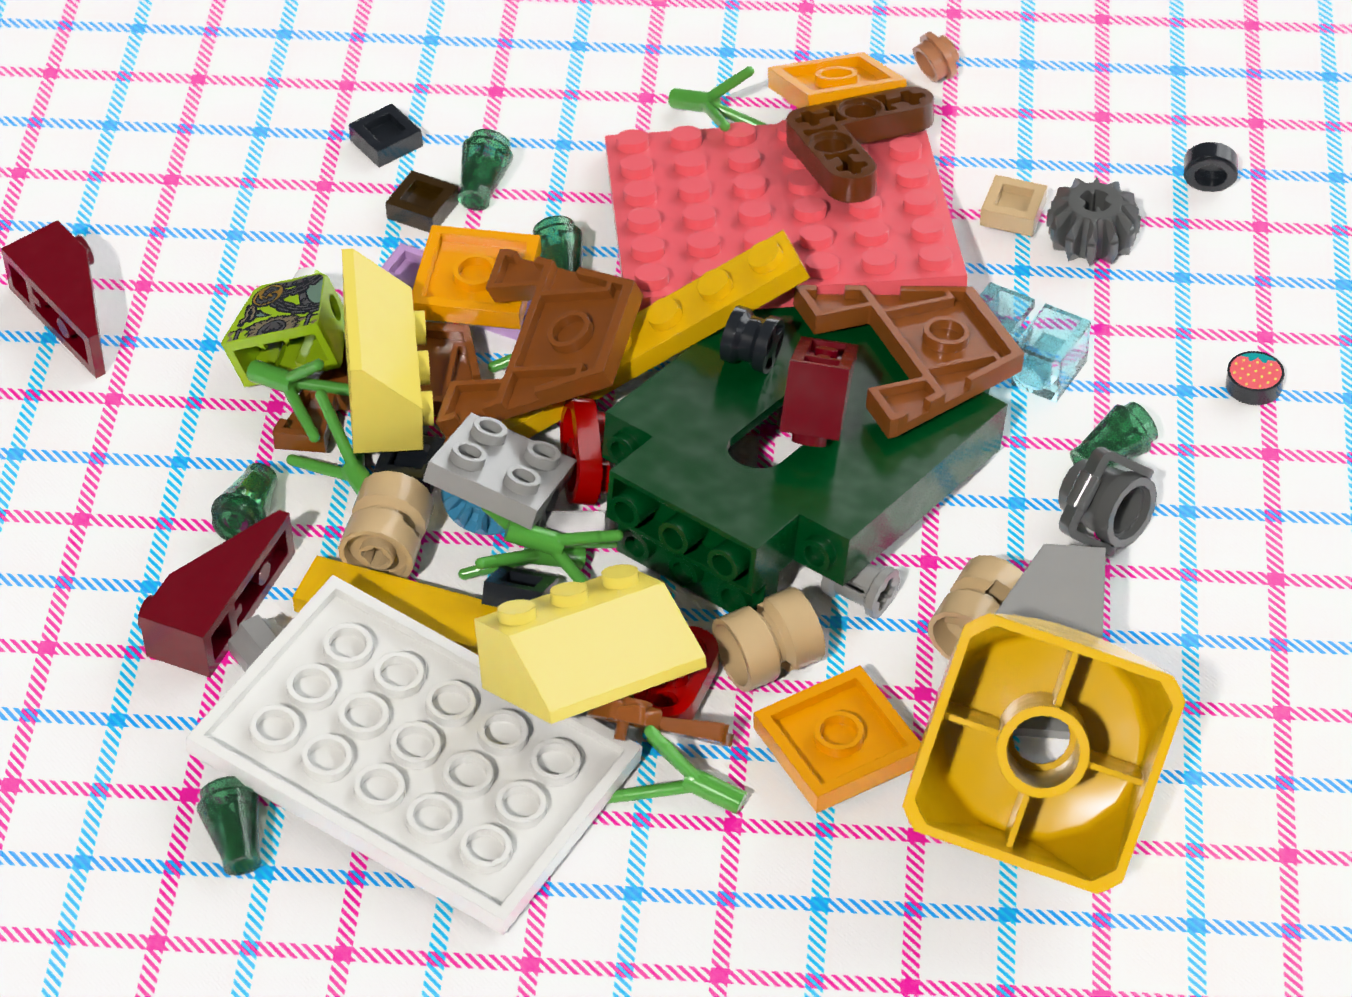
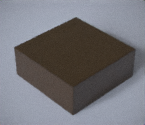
(422, 201)

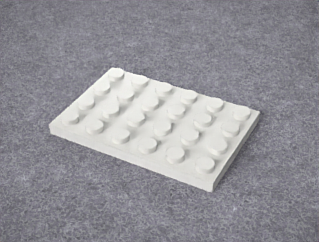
(408, 758)

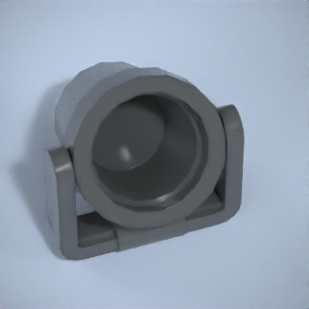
(1107, 500)

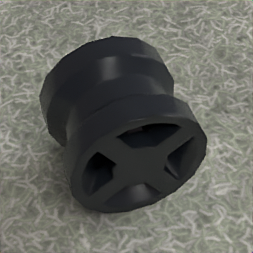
(752, 339)

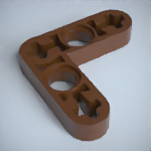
(830, 135)

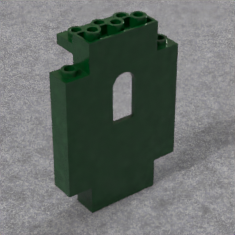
(830, 507)

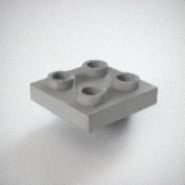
(501, 470)

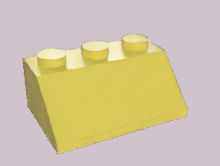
(384, 359)
(585, 644)

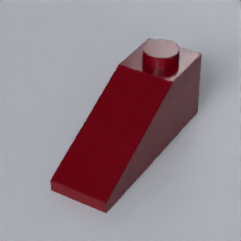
(55, 282)
(818, 390)
(211, 595)

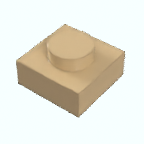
(1013, 205)

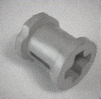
(870, 588)

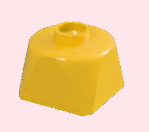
(1056, 817)

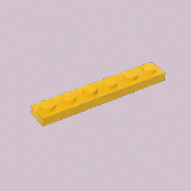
(691, 316)

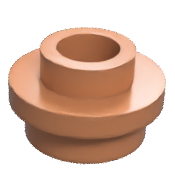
(936, 56)

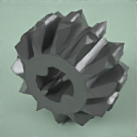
(1093, 221)

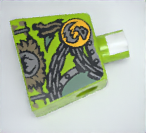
(288, 325)

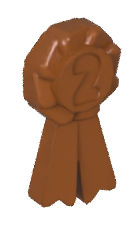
(641, 713)

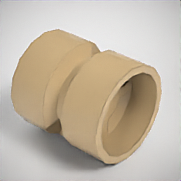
(387, 524)
(975, 593)
(778, 635)

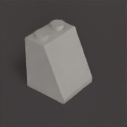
(1065, 588)

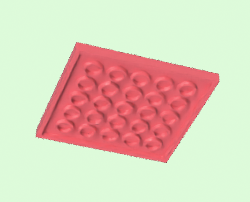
(710, 194)

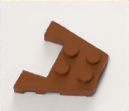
(936, 334)
(564, 347)
(450, 359)

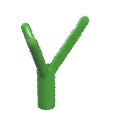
(710, 101)
(291, 384)
(354, 468)
(554, 542)
(490, 564)
(695, 781)

